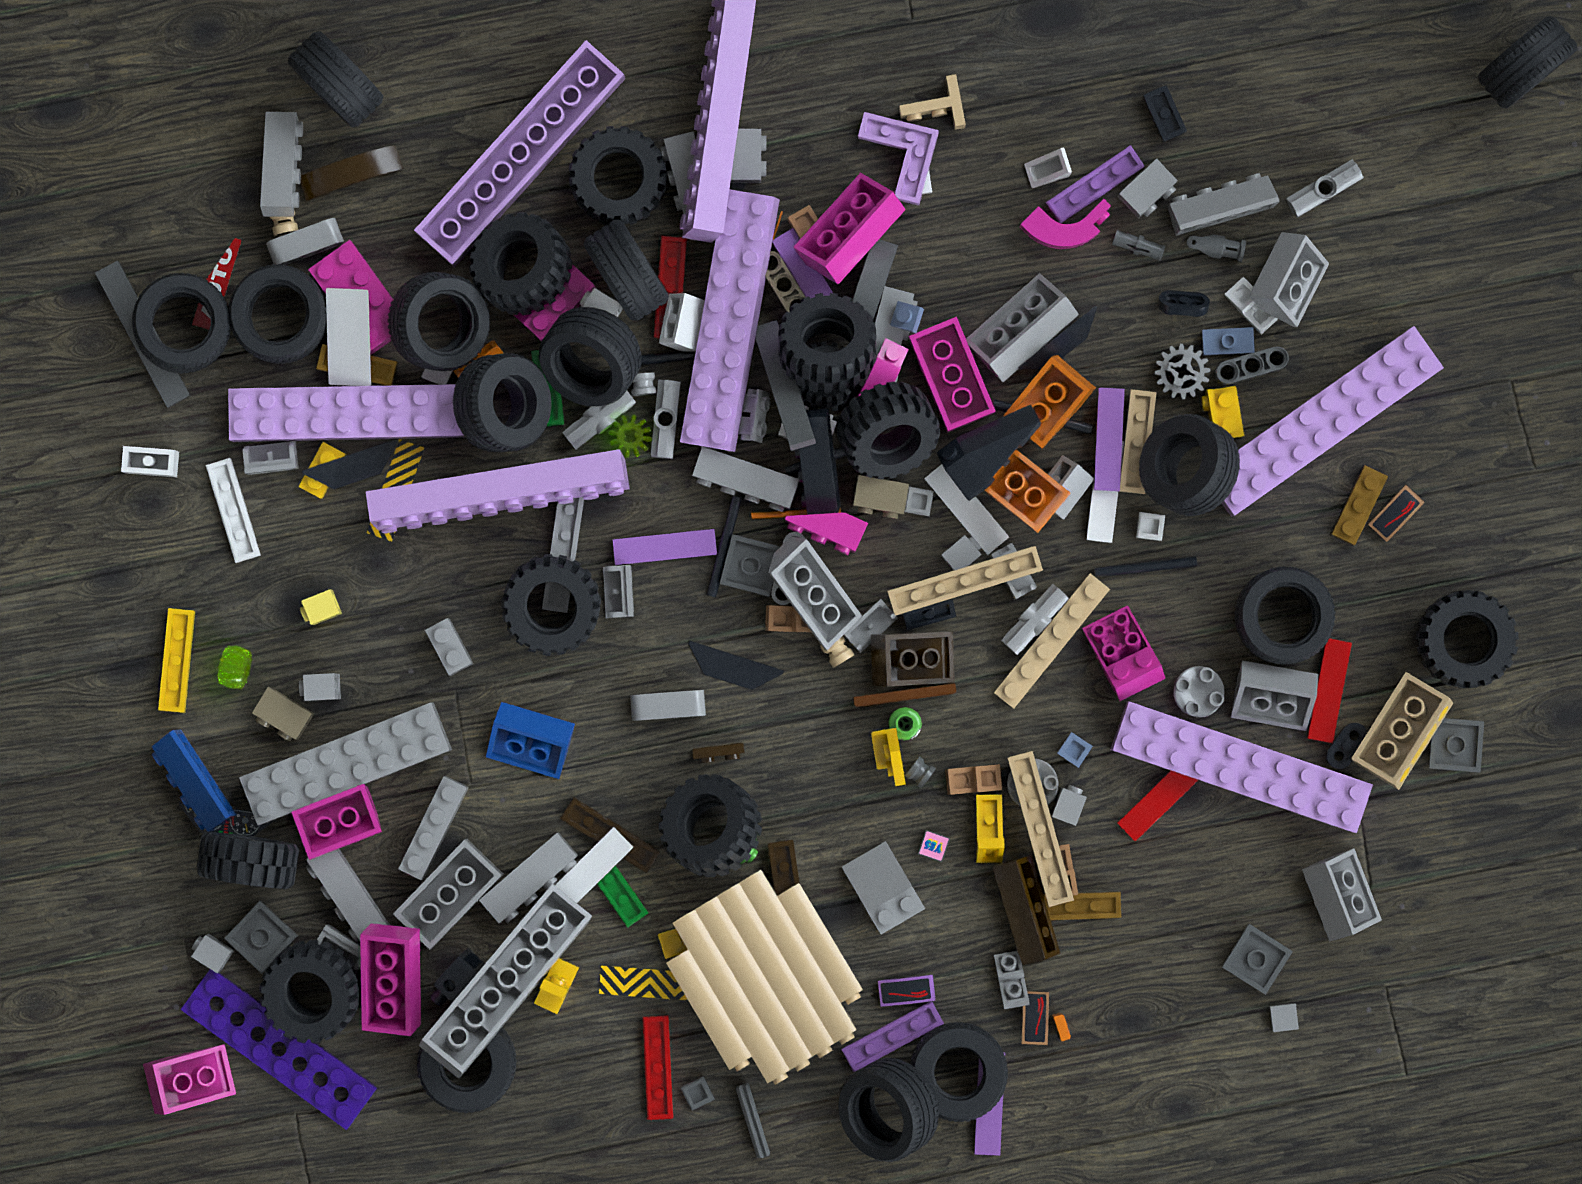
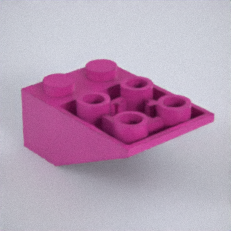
(836, 528)
(1124, 653)

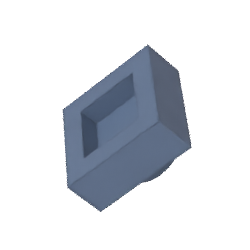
(907, 317)
(1074, 749)

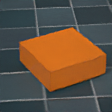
(1061, 1026)

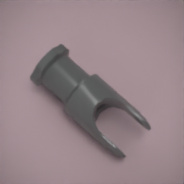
(1216, 245)

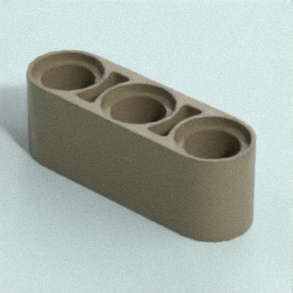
(778, 274)

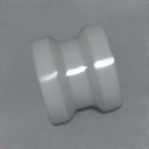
(643, 385)

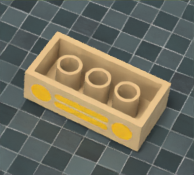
(1402, 730)

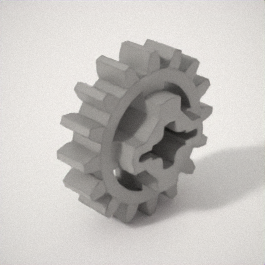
(1178, 382)

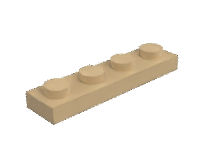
(1138, 429)

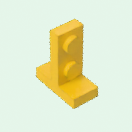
(989, 829)
(556, 985)

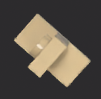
(939, 106)

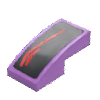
(906, 990)

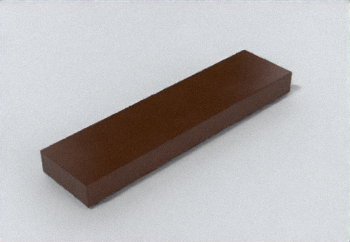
(904, 695)

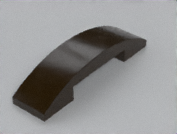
(350, 171)

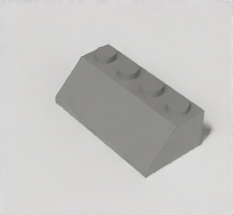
(1222, 204)
(1021, 327)
(813, 591)

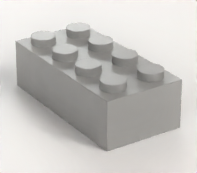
(448, 893)

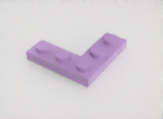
(919, 148)

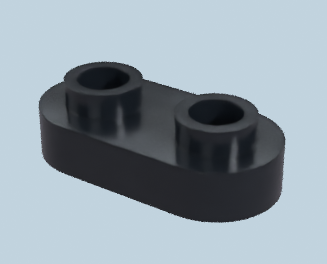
(1183, 303)
(1345, 745)

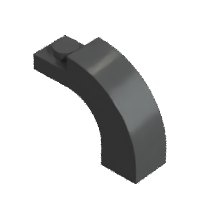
(875, 275)

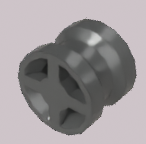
(920, 772)

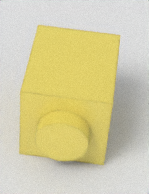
(320, 607)

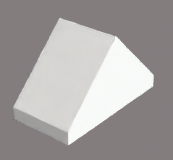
(1048, 168)

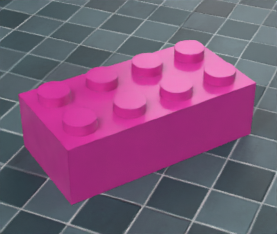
(849, 228)
(349, 270)
(951, 374)
(390, 979)

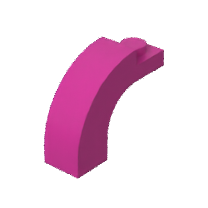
(1064, 236)
(886, 365)

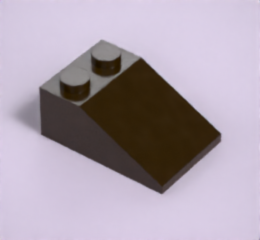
(912, 658)

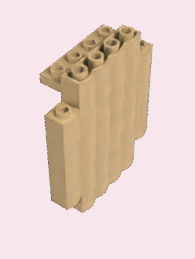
(765, 977)

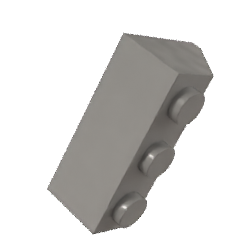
(1289, 278)
(1274, 695)
(1341, 895)

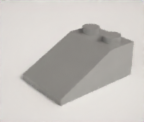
(883, 887)

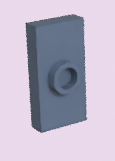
(1228, 341)

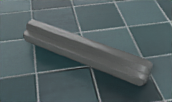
(752, 1120)

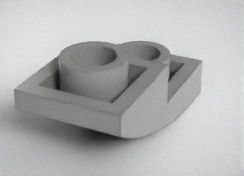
(1011, 980)

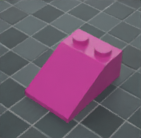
(189, 1079)

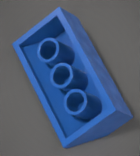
(193, 780)

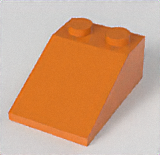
(1054, 396)
(1027, 491)

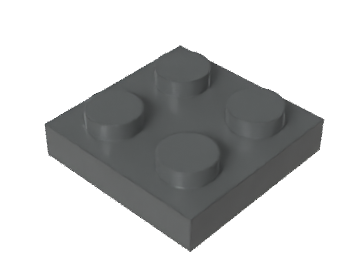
(749, 565)
(1457, 746)
(261, 936)
(1256, 959)

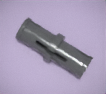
(1138, 245)

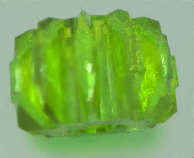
(639, 435)
(234, 667)

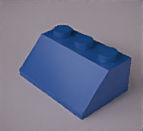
(530, 740)

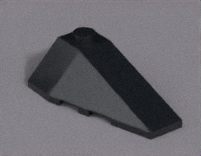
(979, 454)

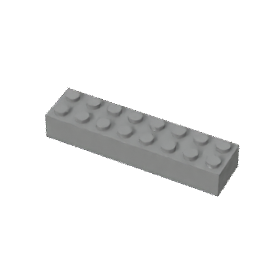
(345, 763)
(505, 981)

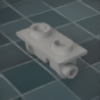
(754, 427)

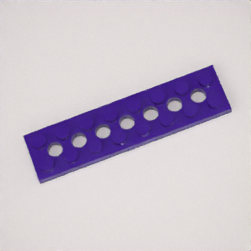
(262, 1055)

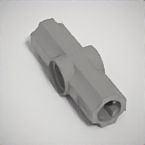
(1338, 180)
(597, 420)
(664, 436)
(1034, 619)

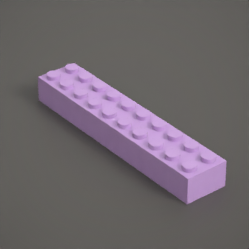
(717, 119)
(520, 153)
(730, 322)
(342, 413)
(1331, 417)
(497, 491)
(1241, 767)

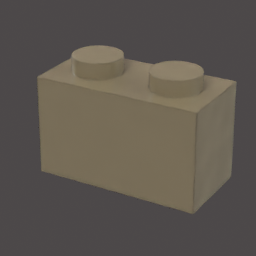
(880, 496)
(283, 714)

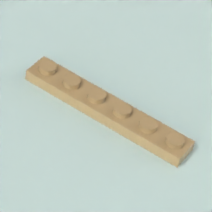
(965, 580)
(1051, 640)
(1040, 829)

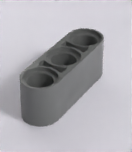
(1262, 360)

